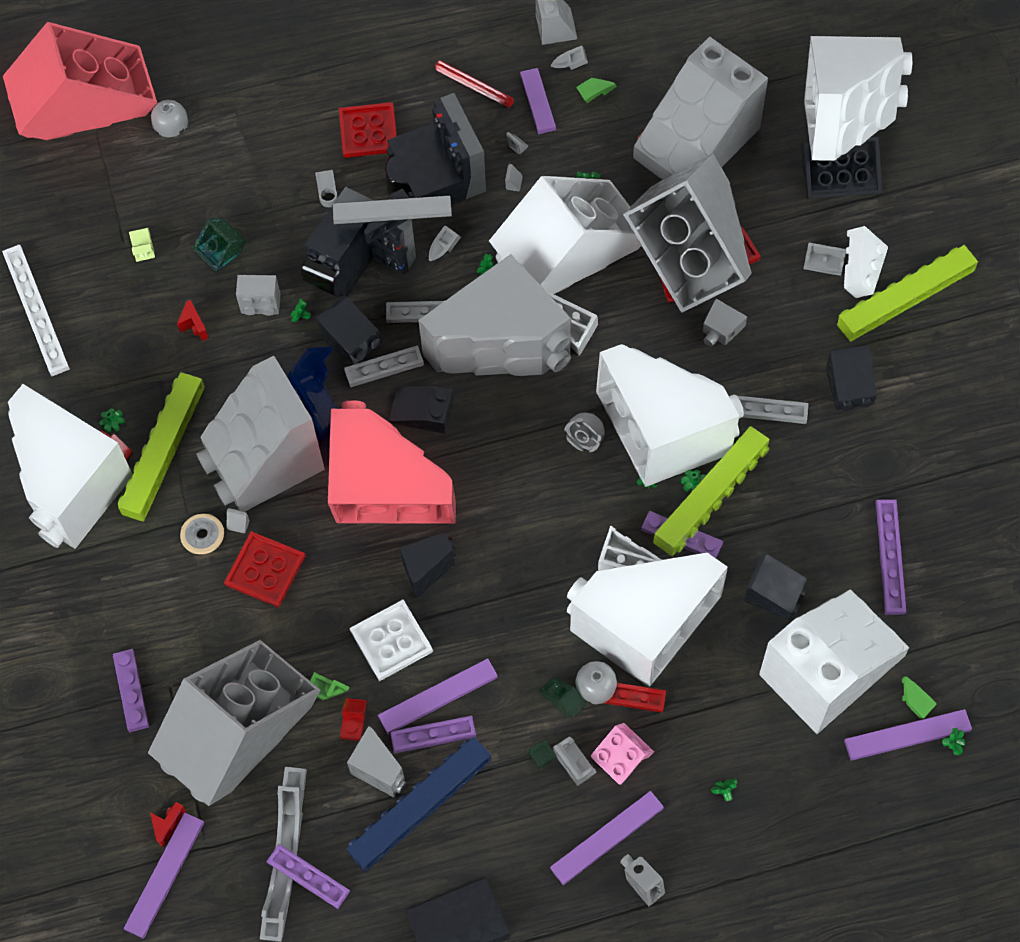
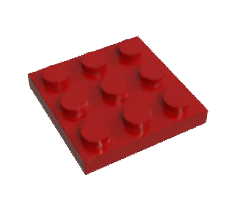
(366, 129)
(264, 569)

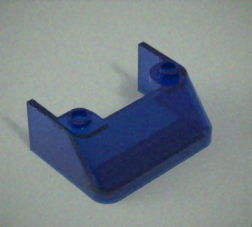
(308, 380)

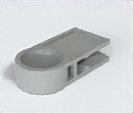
(326, 185)

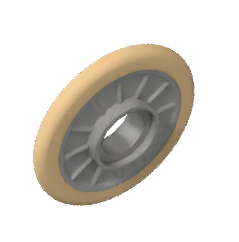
(202, 522)

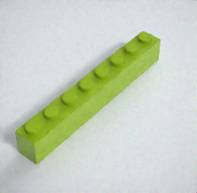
(906, 293)
(161, 447)
(711, 491)

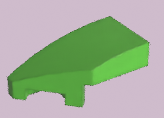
(594, 87)
(327, 687)
(917, 699)

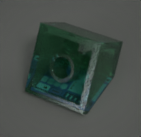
(218, 243)

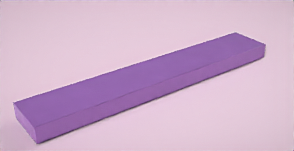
(890, 557)
(437, 696)
(906, 735)
(606, 838)
(163, 875)

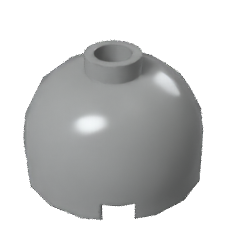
(169, 118)
(585, 431)
(596, 682)

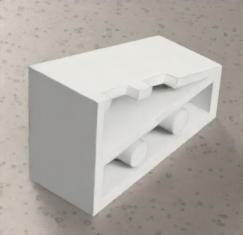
(864, 262)
(582, 323)
(622, 552)

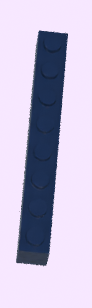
(419, 804)

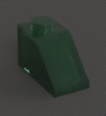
(563, 697)

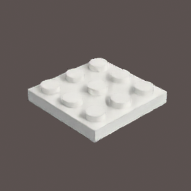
(391, 640)

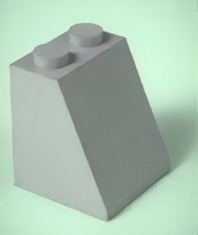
(555, 21)
(376, 764)

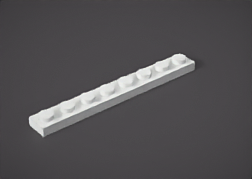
(35, 310)

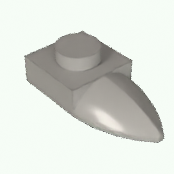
(571, 58)
(442, 243)

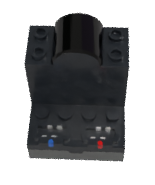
(438, 157)
(340, 253)

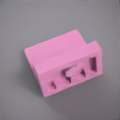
(621, 752)

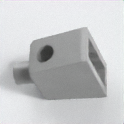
(722, 324)
(643, 879)

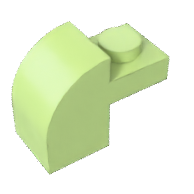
(142, 244)

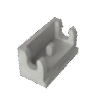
(824, 259)
(573, 761)

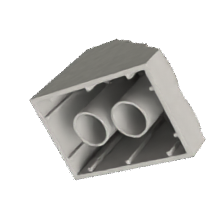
(706, 111)
(692, 233)
(498, 327)
(260, 439)
(230, 720)

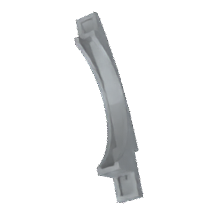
(288, 833)

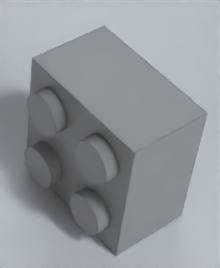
(258, 294)

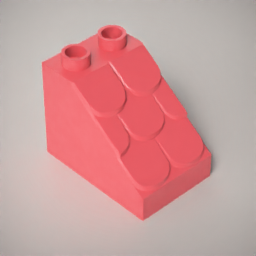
(76, 83)
(382, 474)

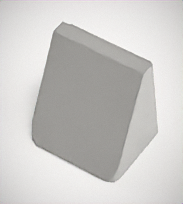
(515, 143)
(513, 178)
(237, 520)

